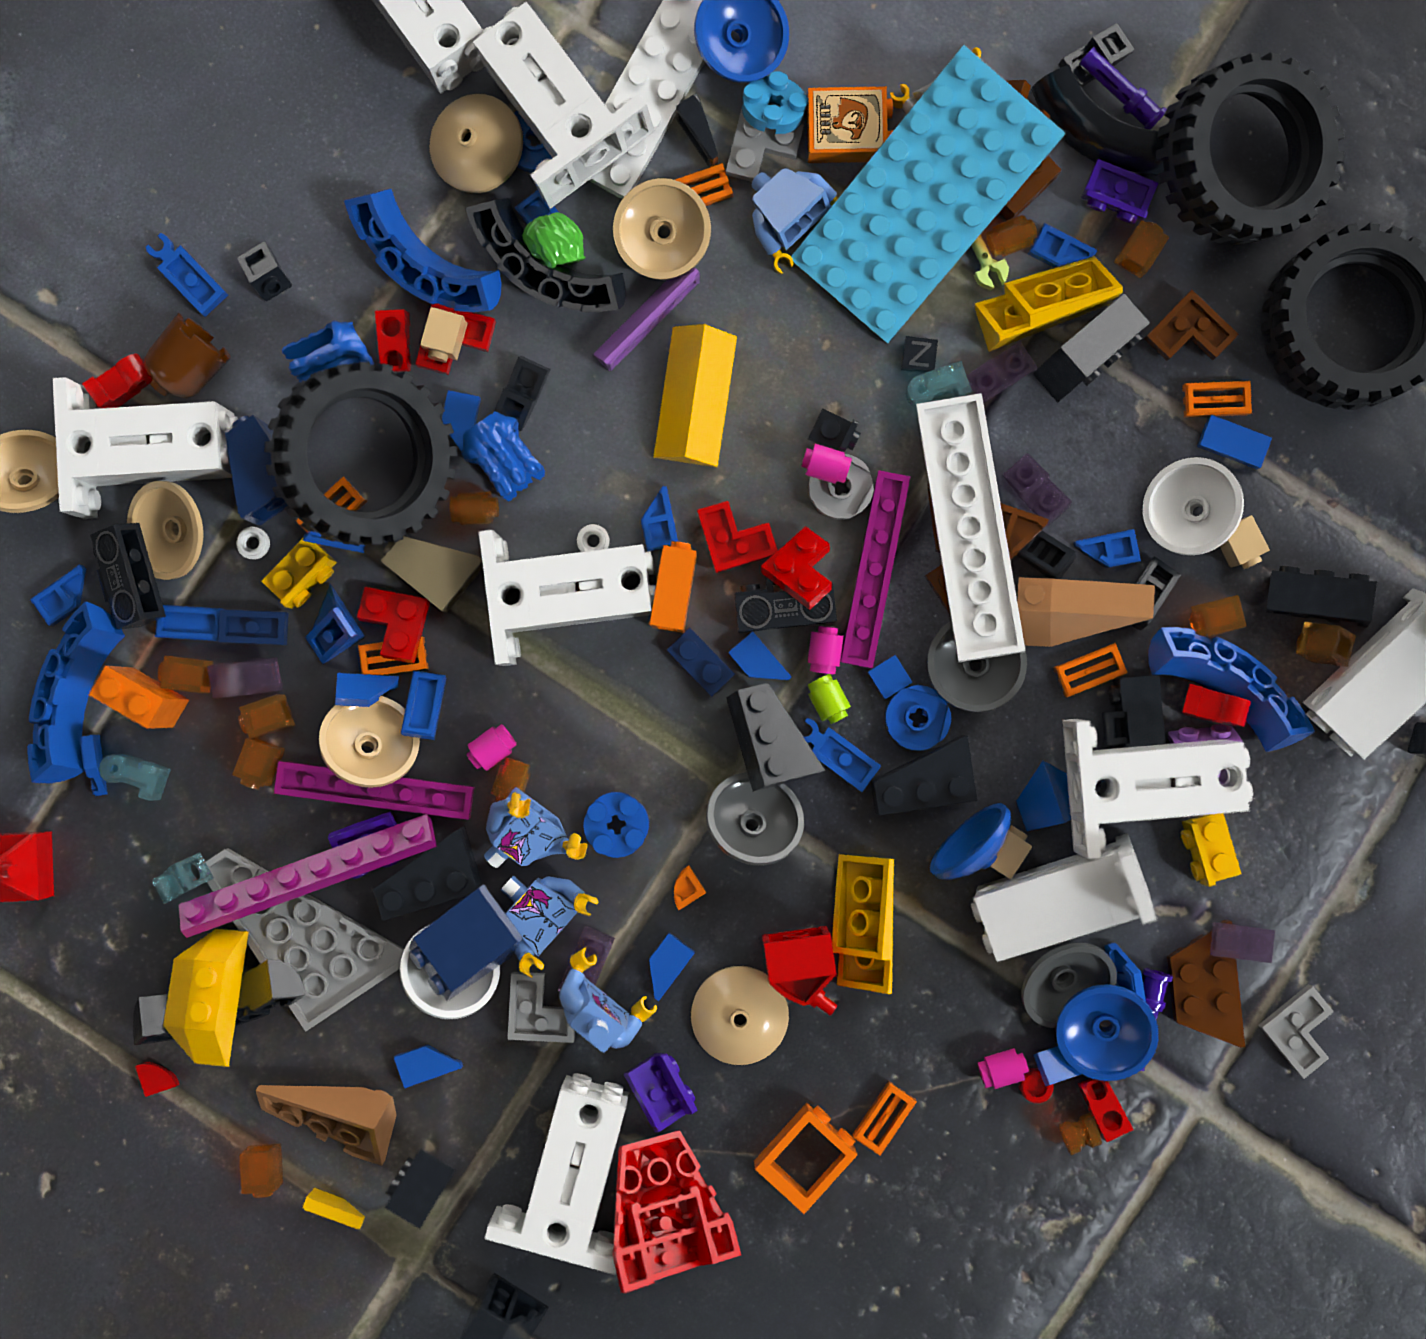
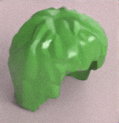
(554, 240)

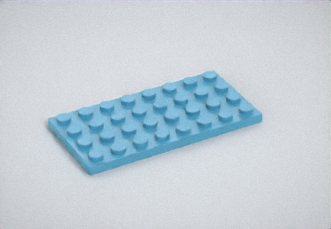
(927, 194)

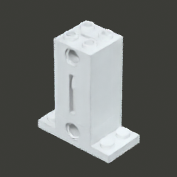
(437, 37)
(558, 104)
(133, 445)
(560, 590)
(1379, 685)
(1148, 782)
(1062, 901)
(570, 1180)

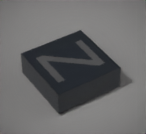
(919, 354)

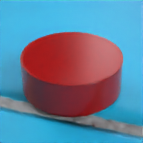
(1034, 1088)

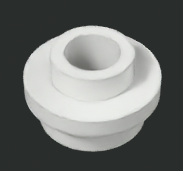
(586, 532)
(243, 543)

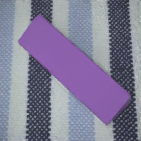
(646, 318)

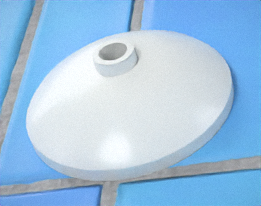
(1176, 494)
(423, 997)

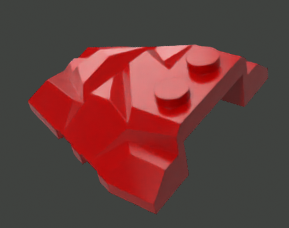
(666, 1214)

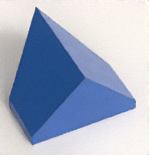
(333, 628)
(1045, 798)

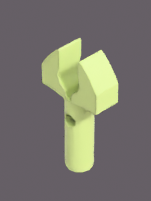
(988, 263)

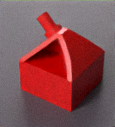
(26, 866)
(801, 965)

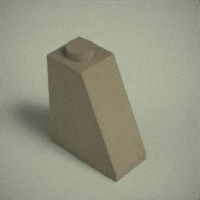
(432, 569)

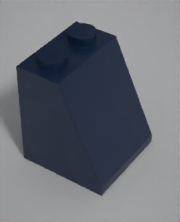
(248, 468)
(465, 944)

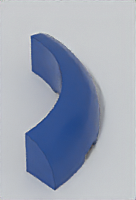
(413, 263)
(1235, 672)
(64, 691)

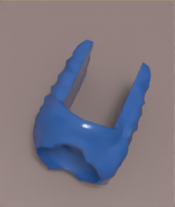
(326, 349)
(501, 454)

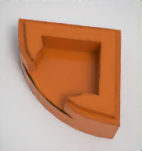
(687, 888)

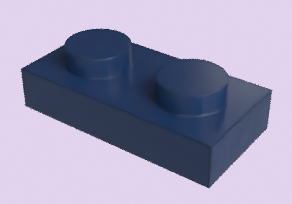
(253, 627)
(700, 661)

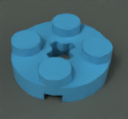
(779, 90)

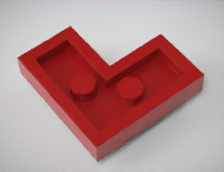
(477, 336)
(733, 547)
(793, 569)
(403, 617)

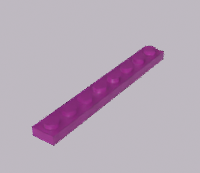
(306, 875)

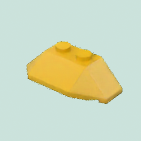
(206, 996)

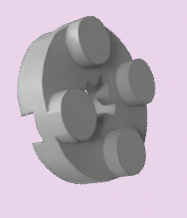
(846, 505)

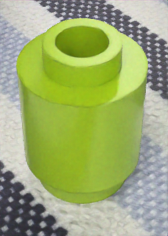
(828, 699)

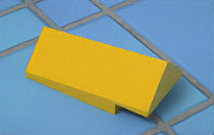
(1046, 301)
(695, 395)
(864, 922)

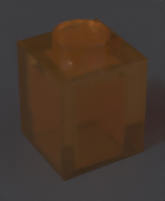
(1142, 248)
(1217, 616)
(1325, 644)
(184, 674)
(265, 716)
(258, 763)
(261, 1170)

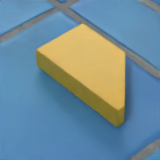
(333, 1208)

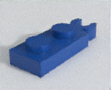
(188, 276)
(842, 756)

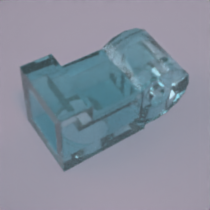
(938, 383)
(136, 772)
(180, 880)

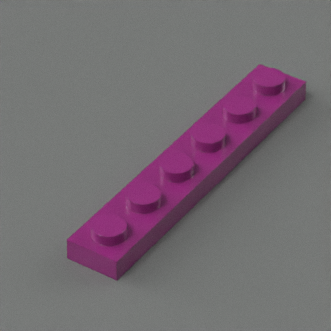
(875, 569)
(401, 795)

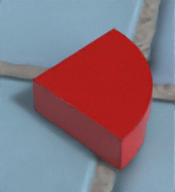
(155, 1078)

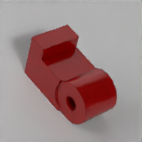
(394, 338)
(119, 382)
(1216, 706)
(1105, 1109)

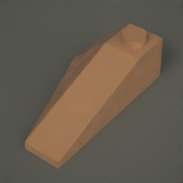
(1074, 609)
(349, 1115)

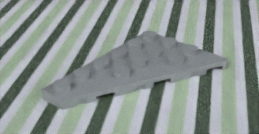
(326, 948)

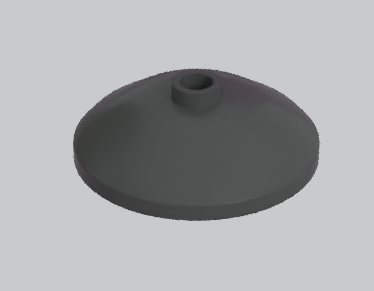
(969, 689)
(772, 812)
(1060, 976)

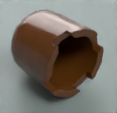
(183, 359)

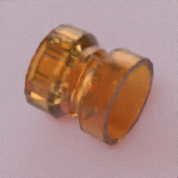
(1080, 1133)

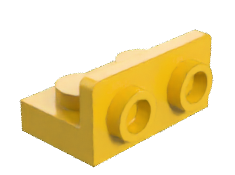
(299, 573)
(1210, 848)

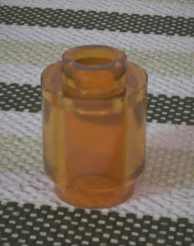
(1011, 236)
(474, 508)
(510, 775)

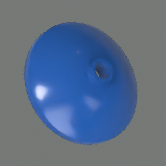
(761, 31)
(972, 843)
(1108, 1051)

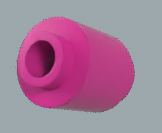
(826, 464)
(825, 650)
(490, 747)
(1003, 1069)

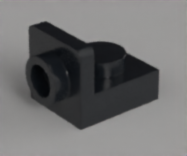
(264, 271)
(834, 431)

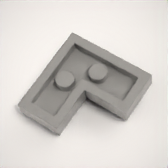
(751, 144)
(529, 1017)
(1290, 1028)

